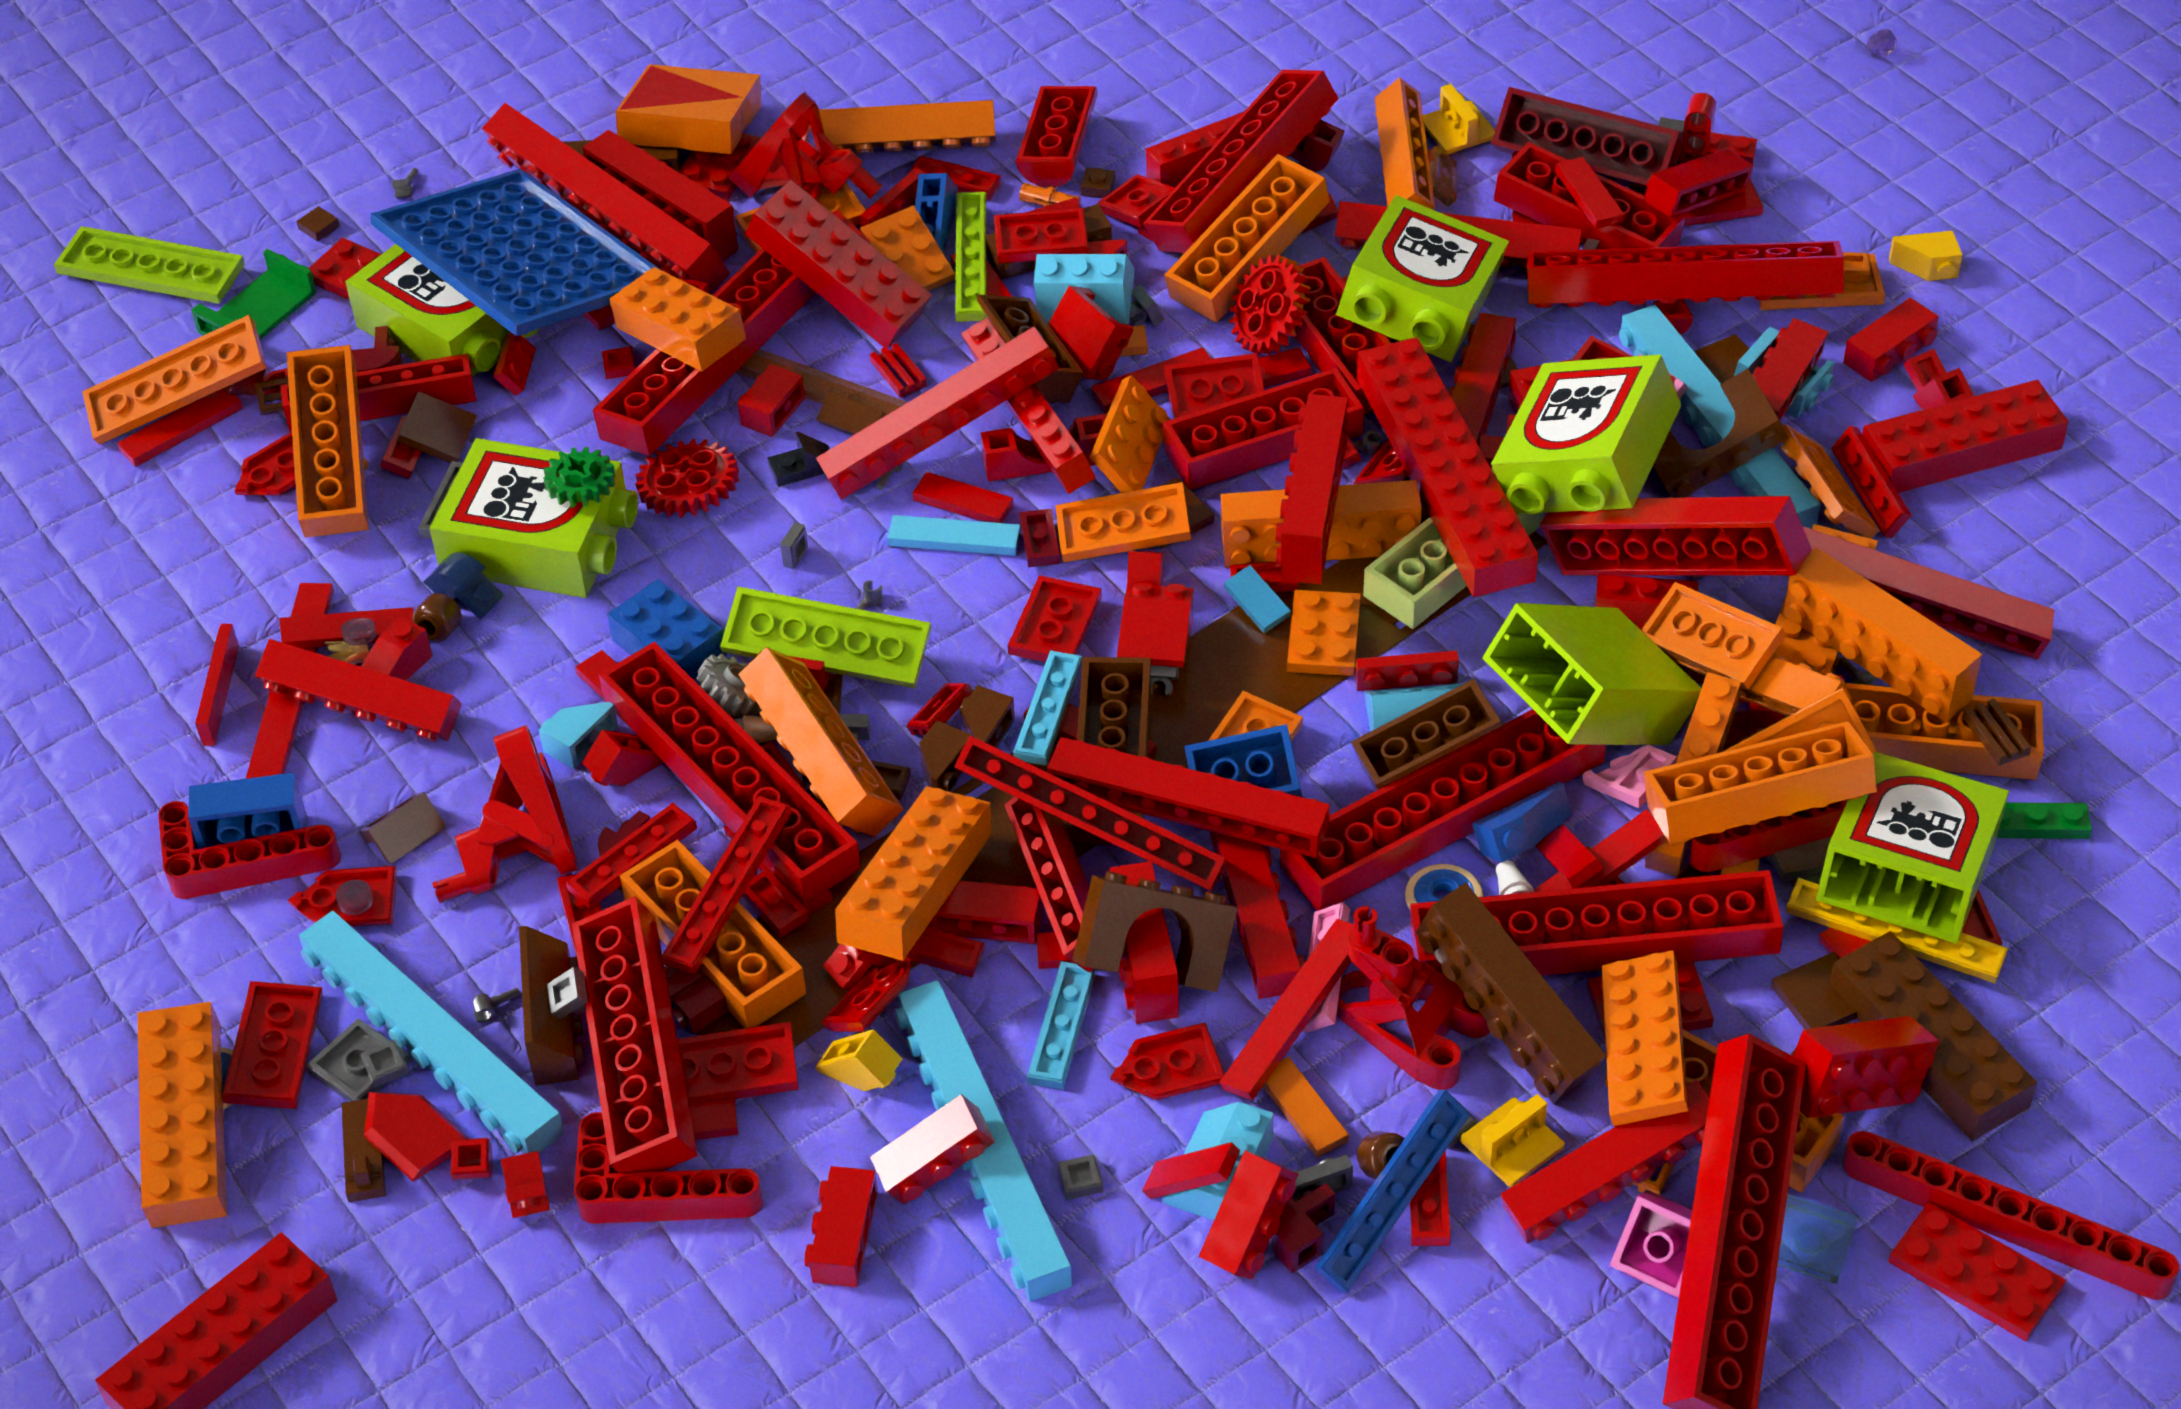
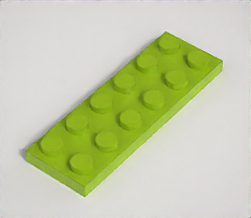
(149, 264)
(843, 637)

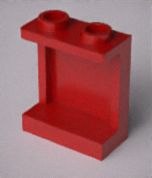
(1089, 333)

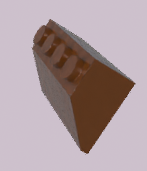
(1015, 316)
(1425, 734)
(548, 1039)

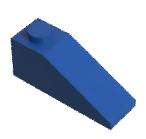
(936, 204)
(1522, 823)

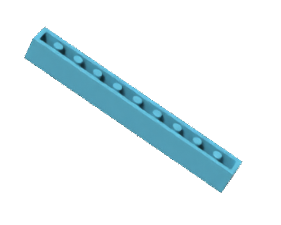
(1709, 411)
(431, 1035)
(999, 1171)

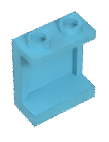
(1818, 380)

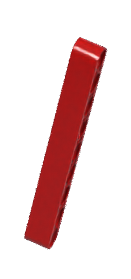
(2027, 1218)

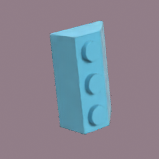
(1104, 274)
(1392, 703)
(1236, 1123)

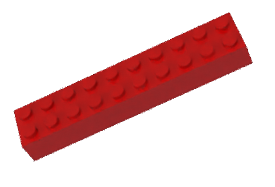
(603, 198)
(1685, 273)
(667, 392)
(1448, 467)
(727, 768)
(1435, 807)
(1622, 922)
(1735, 1228)

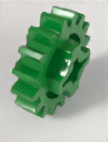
(579, 477)

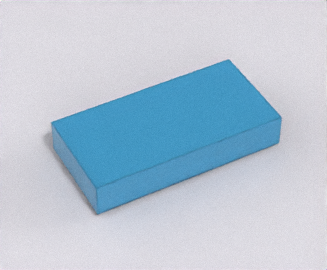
(1257, 599)

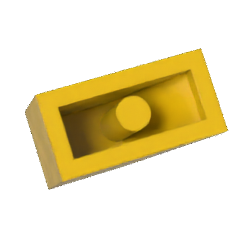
(1927, 255)
(860, 1061)

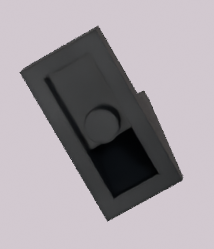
(798, 463)

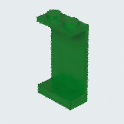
(266, 299)

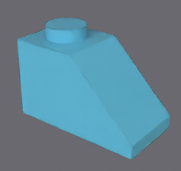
(574, 731)

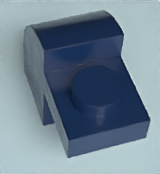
(463, 578)

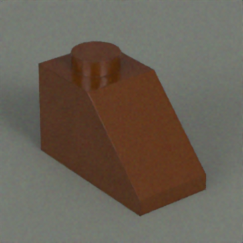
(987, 715)

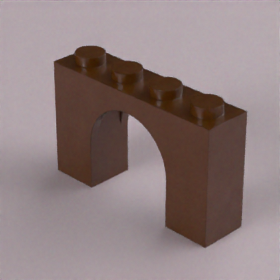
(1753, 432)
(1116, 904)

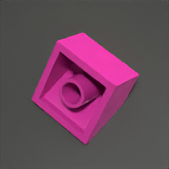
(1654, 1242)

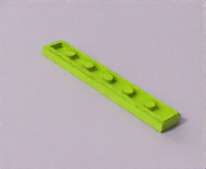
(970, 255)

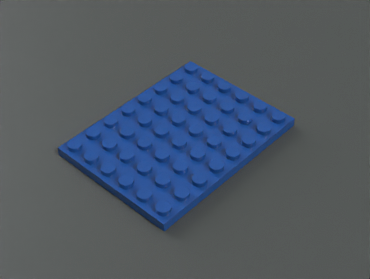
(514, 250)

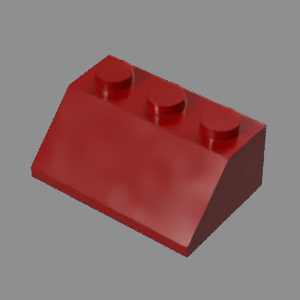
(1635, 595)

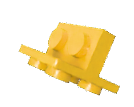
(1457, 122)
(1514, 1139)

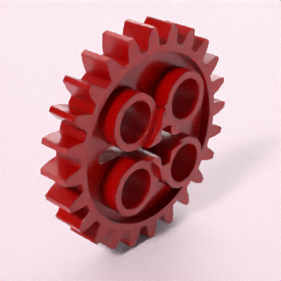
(1269, 304)
(687, 478)

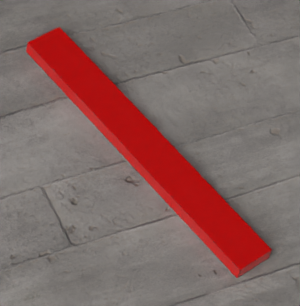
(284, 711)

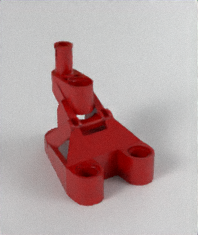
(788, 154)
(505, 829)
(1394, 985)

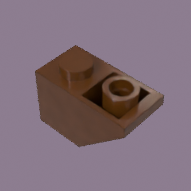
(939, 754)

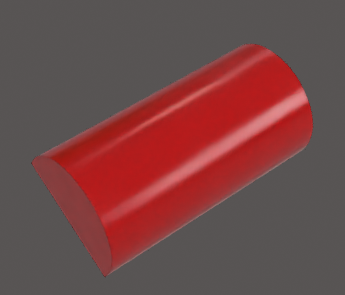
(1055, 134)

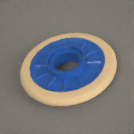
(1438, 877)

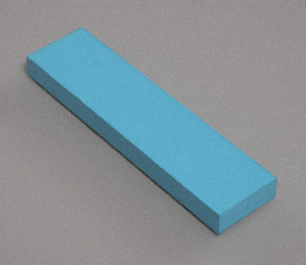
(954, 535)
(1048, 708)
(1061, 1026)

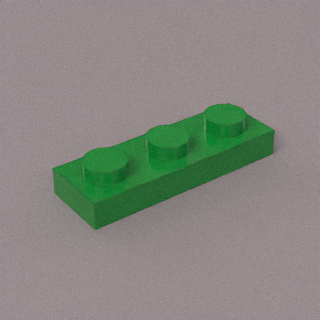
(2045, 821)

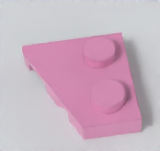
(1626, 774)

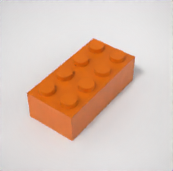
(678, 318)

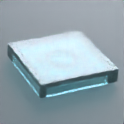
(1815, 1238)

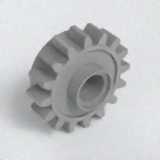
(723, 684)

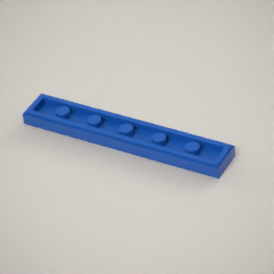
(1392, 1191)

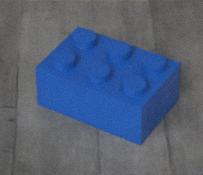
(671, 622)
(1253, 757)
(245, 809)

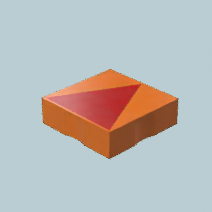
(689, 108)

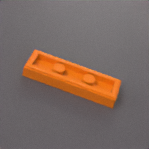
(1305, 1109)

